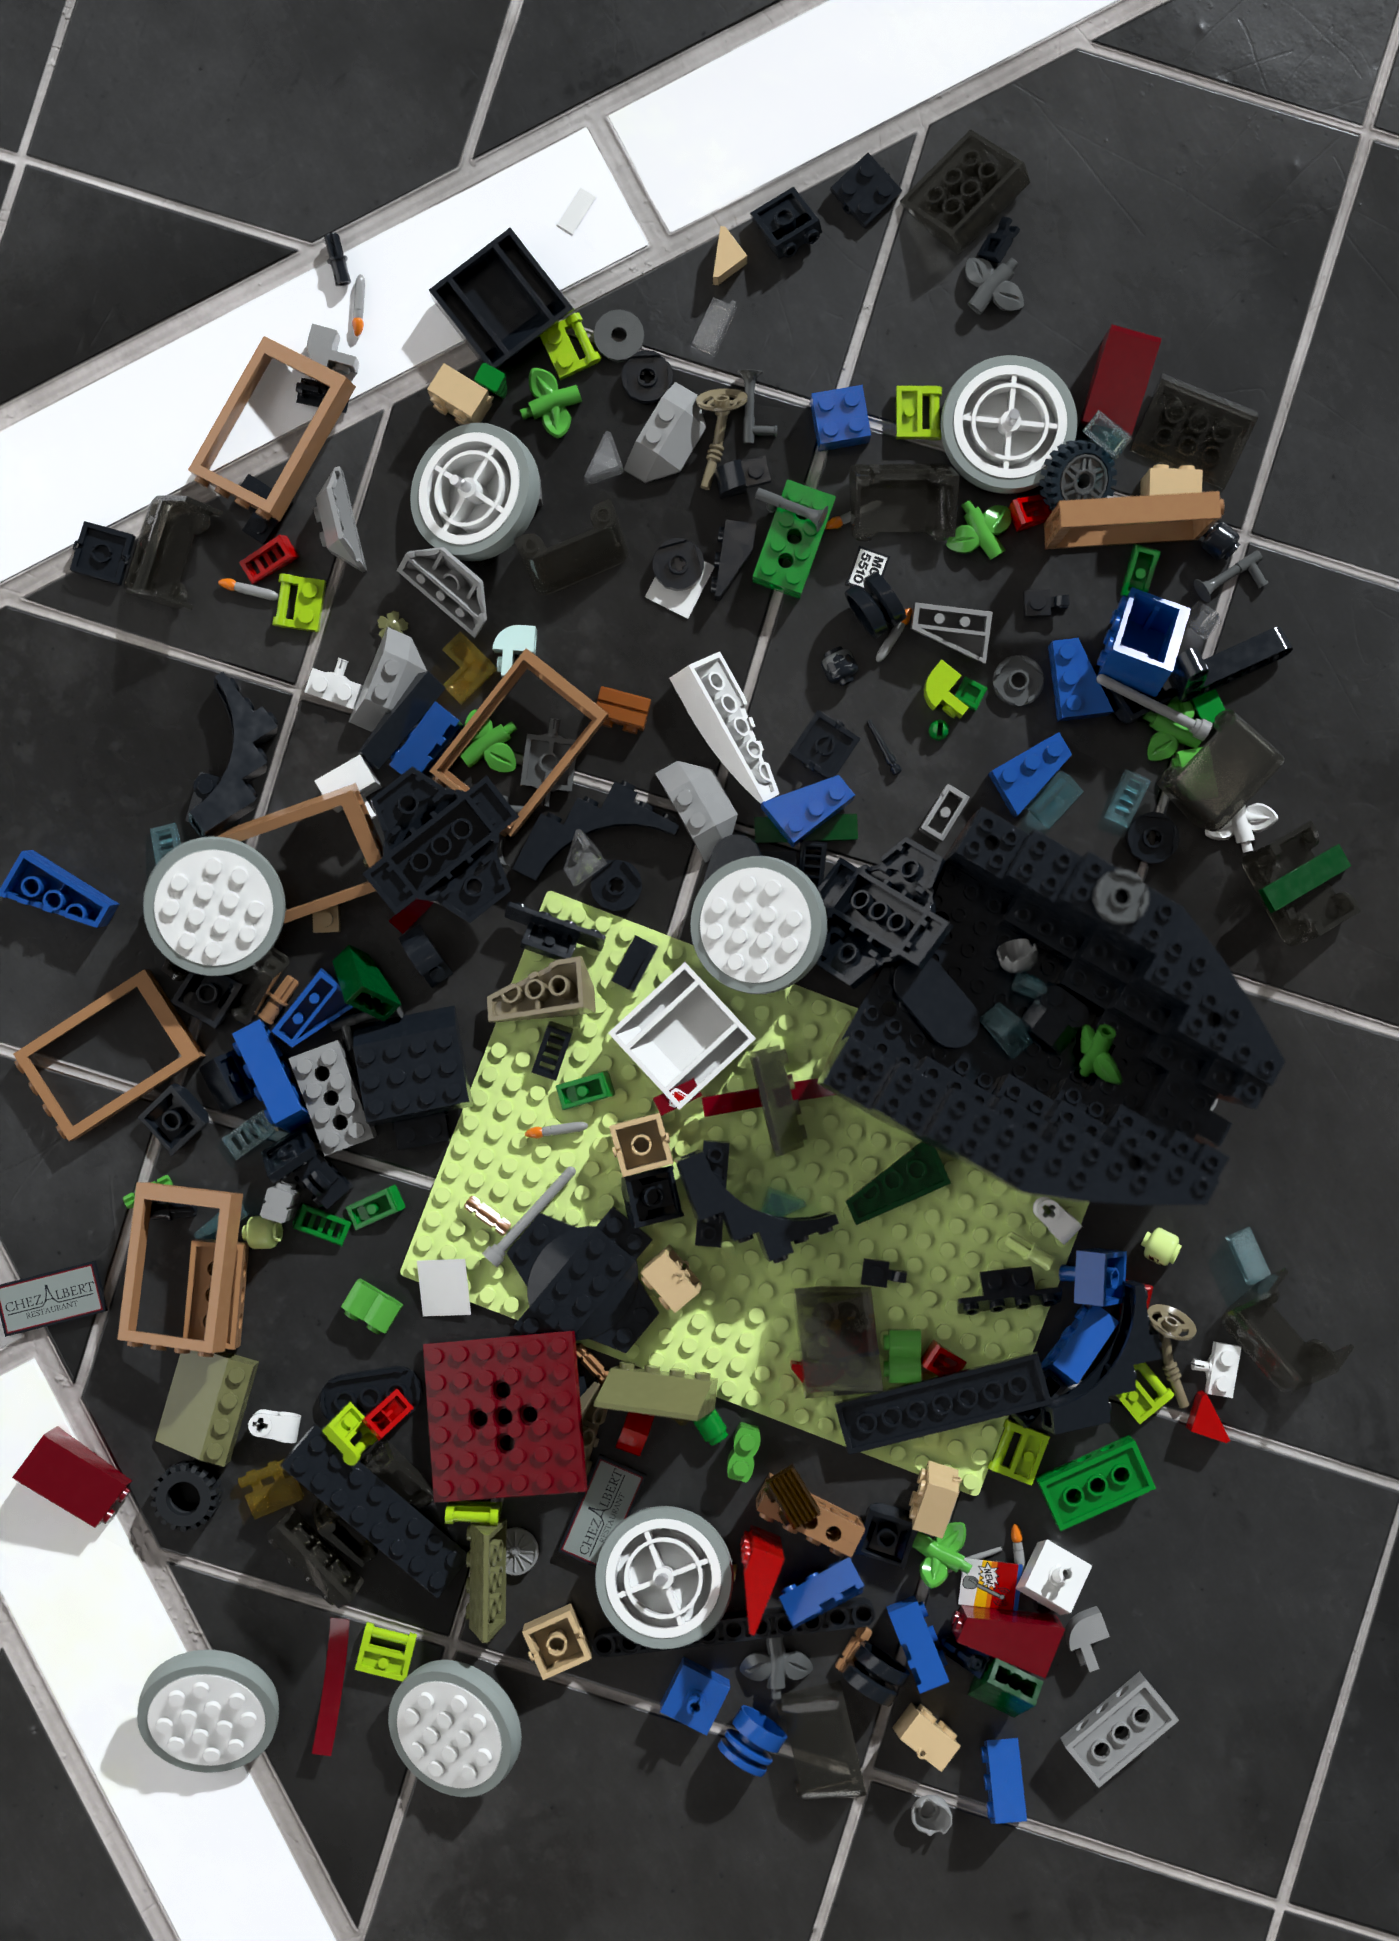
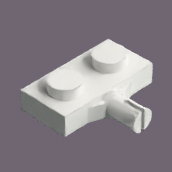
(334, 685)
(1220, 1369)

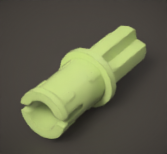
(1029, 1251)

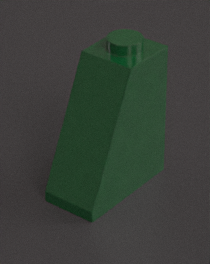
(364, 984)

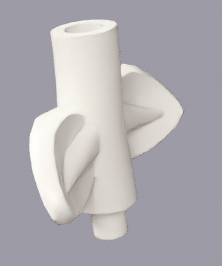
(1248, 820)

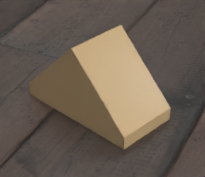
(729, 257)

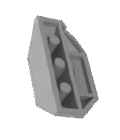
(667, 436)
(338, 521)
(448, 585)
(387, 680)
(699, 803)

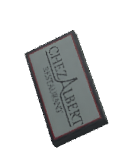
(51, 1298)
(605, 1504)

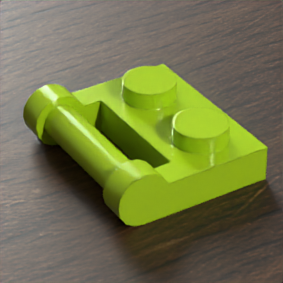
(562, 351)
(910, 412)
(308, 603)
(1139, 1402)
(343, 1428)
(1026, 1456)
(473, 1512)
(383, 1660)

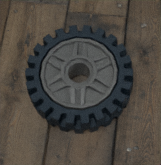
(1074, 461)

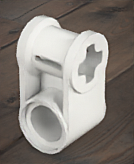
(1059, 1221)
(279, 1425)

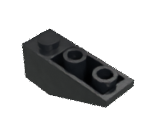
(736, 550)

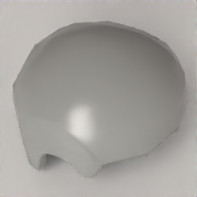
(1017, 955)
(931, 1815)

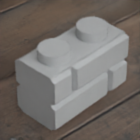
(944, 813)
(280, 1202)

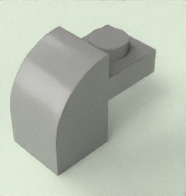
(323, 347)
(1084, 1630)

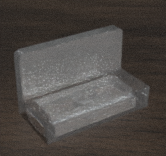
(714, 326)

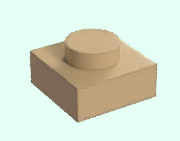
(327, 920)

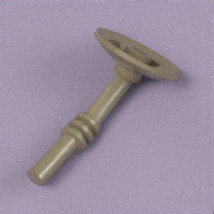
(722, 408)
(1172, 1328)

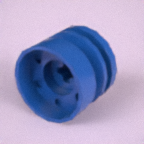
(750, 1744)

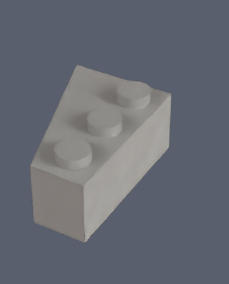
(954, 627)

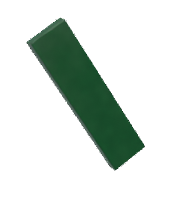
(838, 828)
(1304, 878)

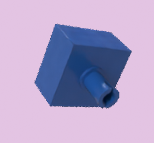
(1097, 1276)
(694, 1696)

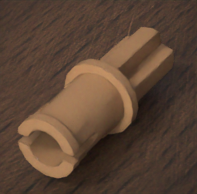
(278, 999)

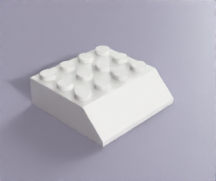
(682, 1034)

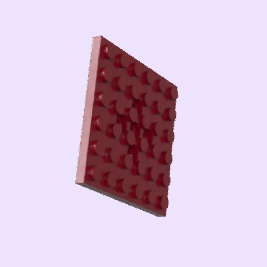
(473, 1457)

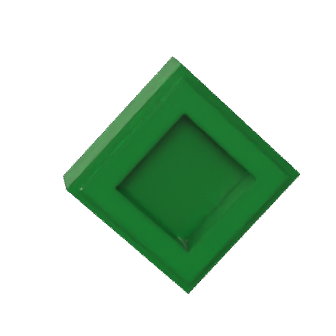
(970, 693)

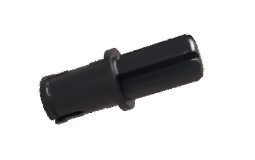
(337, 259)
(172, 1210)

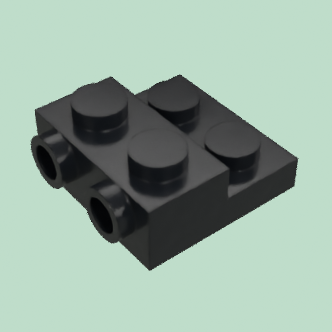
(787, 223)

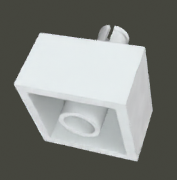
(354, 771)
(1054, 1577)

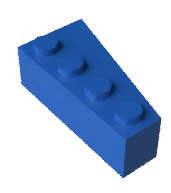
(51, 888)
(270, 1076)

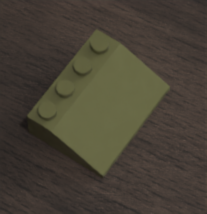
(658, 1391)
(207, 1405)
(487, 1578)

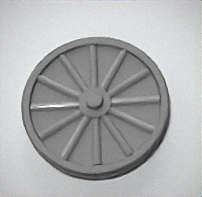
(521, 1551)

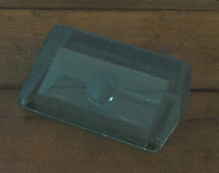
(1054, 799)
(1248, 1256)

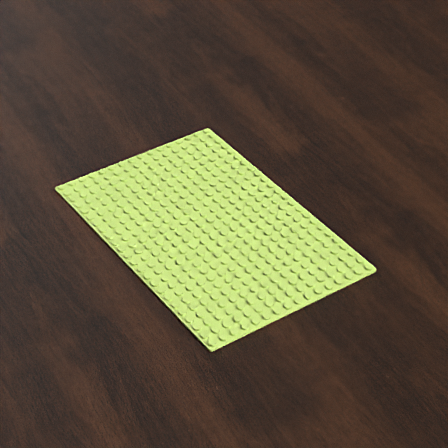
(745, 1311)

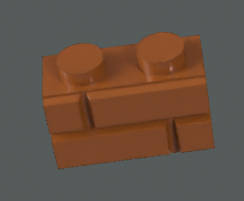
(624, 709)

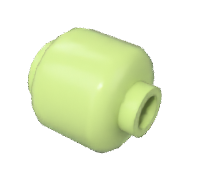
(262, 1233)
(1161, 1246)

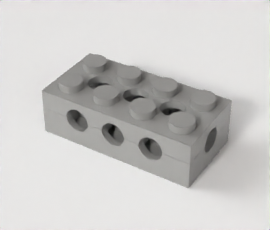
(316, 1092)
(1120, 1746)

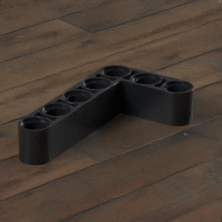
(1196, 676)

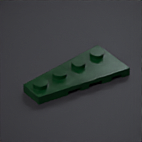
(905, 1180)

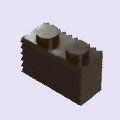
(792, 1497)

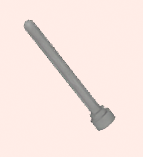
(1199, 728)
(497, 1252)

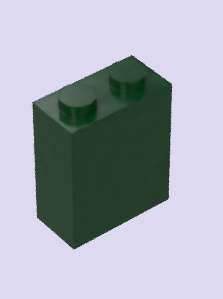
(1006, 1688)

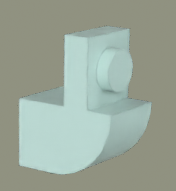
(513, 641)

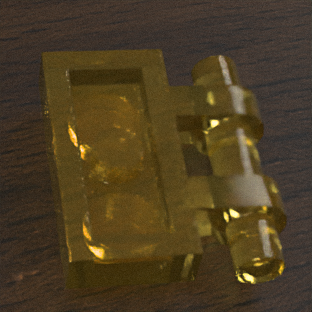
(272, 1496)

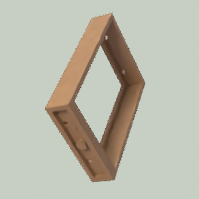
(308, 446)
(1132, 520)
(525, 661)
(361, 824)
(167, 1016)
(222, 1272)

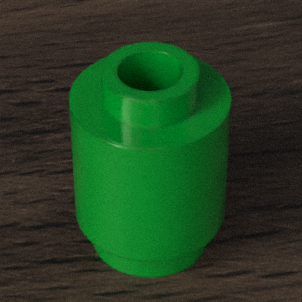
(711, 1428)

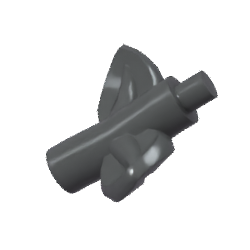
(993, 285)
(776, 1666)

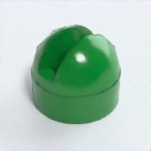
(933, 728)

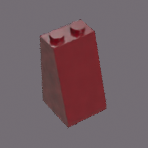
(1121, 376)
(73, 1477)
(1012, 1636)

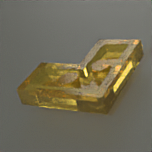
(473, 670)

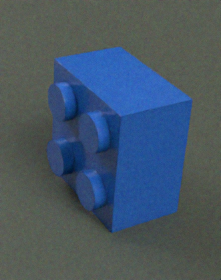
(840, 418)

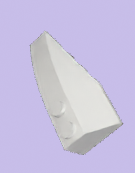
(720, 715)

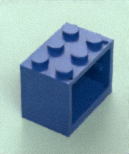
(1143, 641)

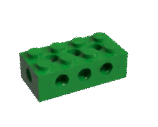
(777, 547)
(1110, 1491)

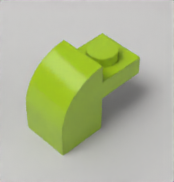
(937, 690)

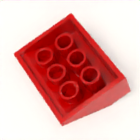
(762, 1562)

